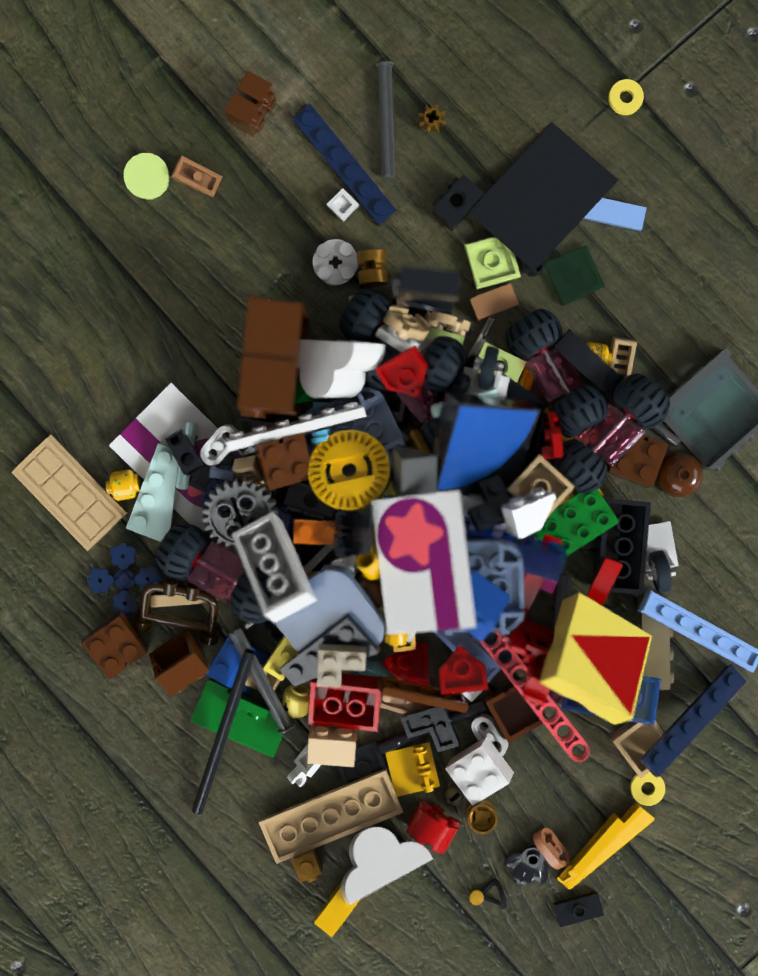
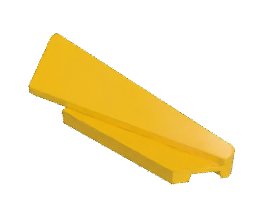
(605, 843)

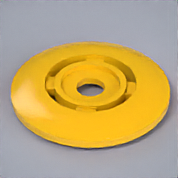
(343, 449)

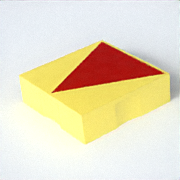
(596, 659)

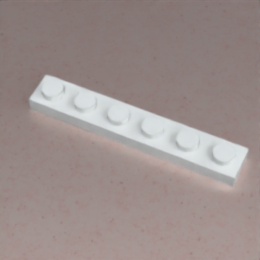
(303, 424)

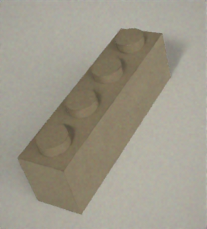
(659, 652)

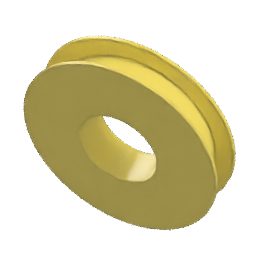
(628, 86)
(647, 799)

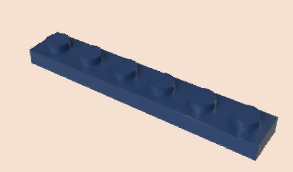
(344, 164)
(692, 720)

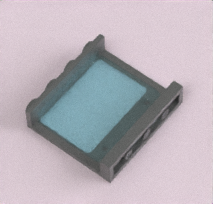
(714, 411)

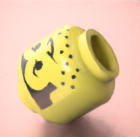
(296, 700)

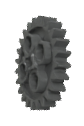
(220, 520)

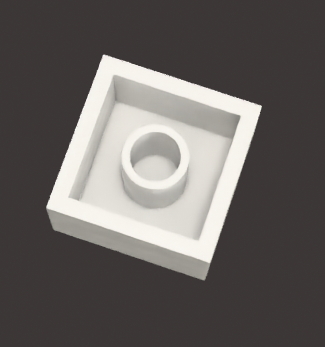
(479, 770)

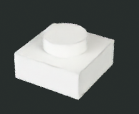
(342, 205)

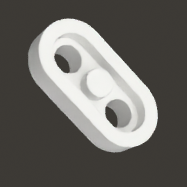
(217, 442)
(492, 731)

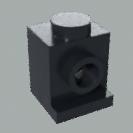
(393, 401)

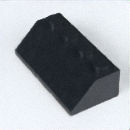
(626, 544)

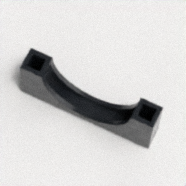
(425, 289)

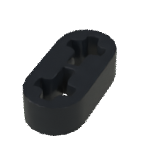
(454, 387)

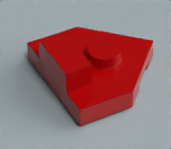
(404, 372)
(553, 438)
(410, 665)
(462, 673)

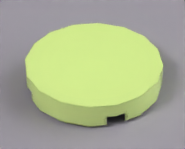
(146, 176)

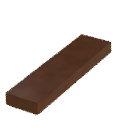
(421, 694)

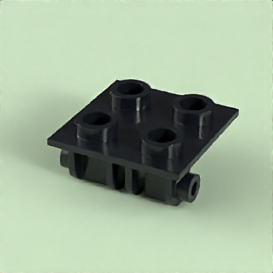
(355, 533)

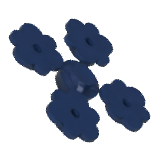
(123, 578)

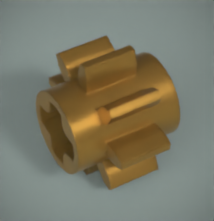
(436, 123)

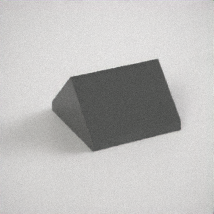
(413, 472)

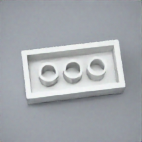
(270, 548)

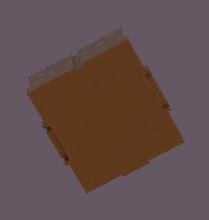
(271, 358)

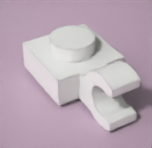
(302, 769)

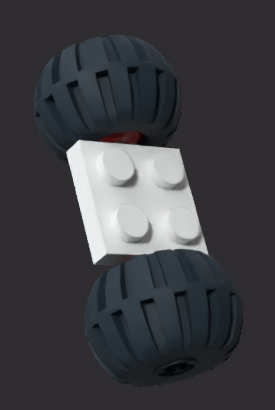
(364, 323)

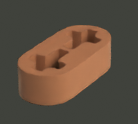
(551, 848)

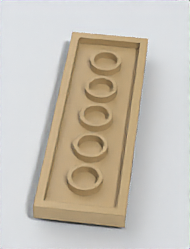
(330, 816)

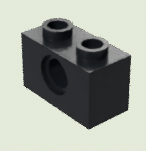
(467, 192)

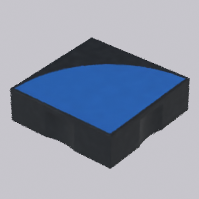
(482, 440)

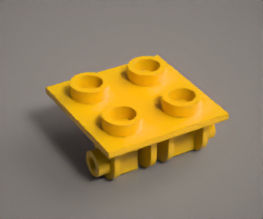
(412, 769)

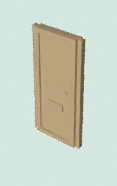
(69, 492)

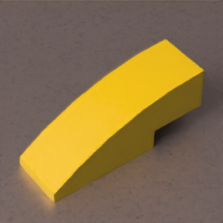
(334, 912)

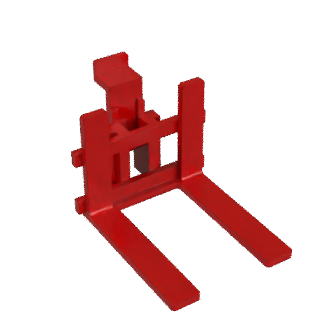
(527, 644)

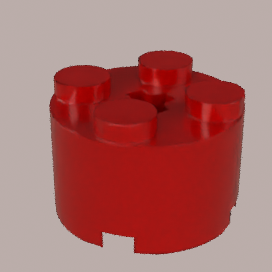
(432, 827)

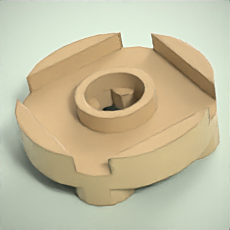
(440, 320)
(406, 324)

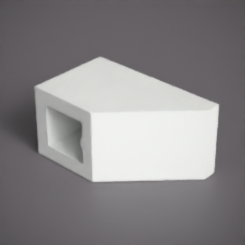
(527, 513)

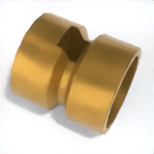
(375, 275)
(481, 816)

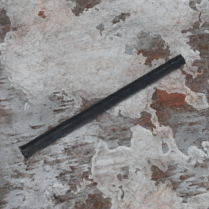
(223, 730)

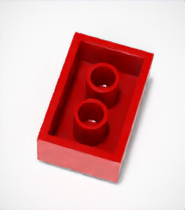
(350, 706)

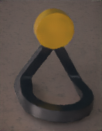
(476, 896)

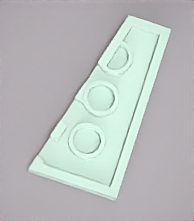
(155, 503)

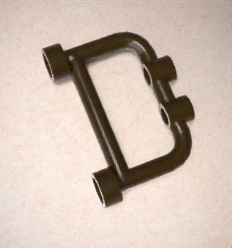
(144, 619)

